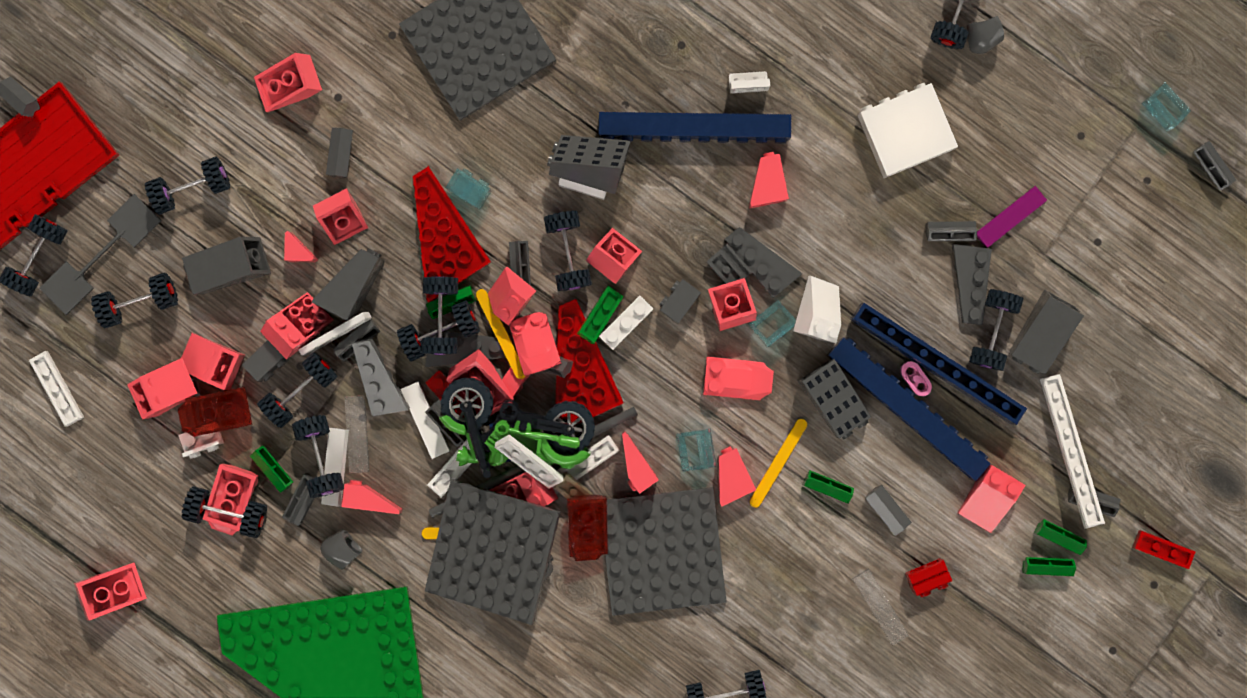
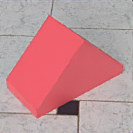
(296, 251)

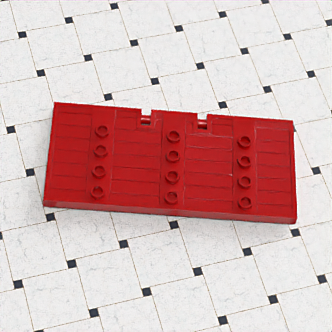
(44, 152)

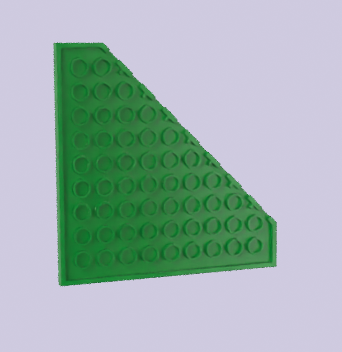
(329, 646)

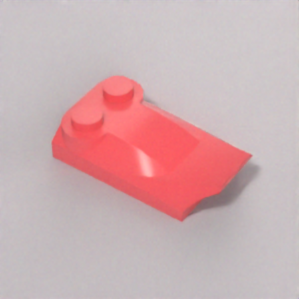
(534, 343)
(737, 378)
(232, 493)

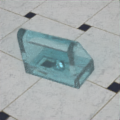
(1160, 112)
(780, 331)
(705, 449)

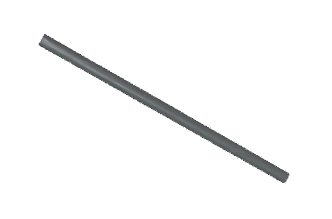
(515, 471)

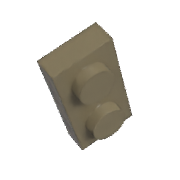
(571, 487)

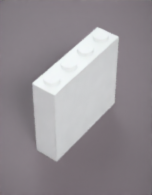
(907, 129)

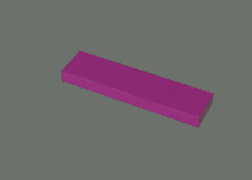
(1011, 216)

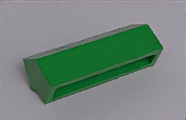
(451, 300)
(269, 471)
(828, 486)
(1061, 537)
(1049, 566)

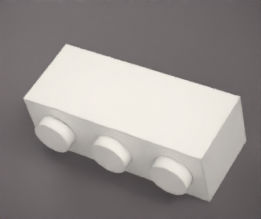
(626, 322)

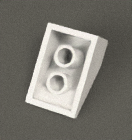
(819, 311)

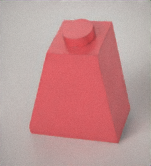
(769, 182)
(732, 477)

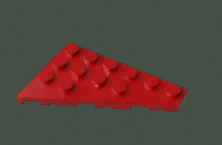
(444, 236)
(589, 378)

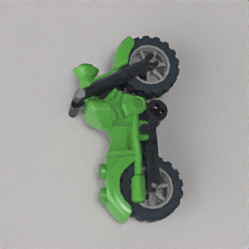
(521, 425)

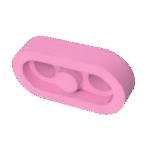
(915, 378)

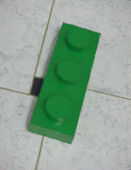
(600, 315)

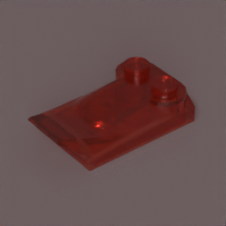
(215, 412)
(587, 527)

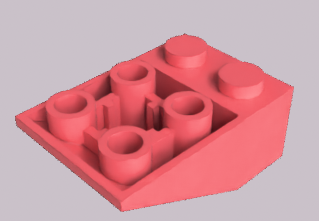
(295, 325)
(212, 361)
(162, 389)
(528, 489)

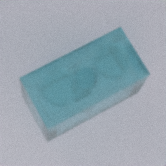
(468, 188)

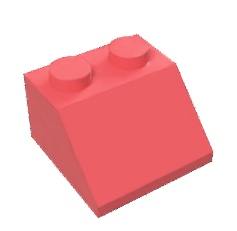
(340, 216)
(613, 255)
(509, 296)
(732, 304)

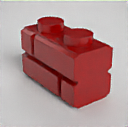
(929, 577)

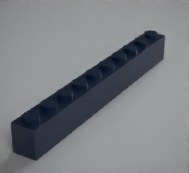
(695, 126)
(938, 364)
(908, 409)

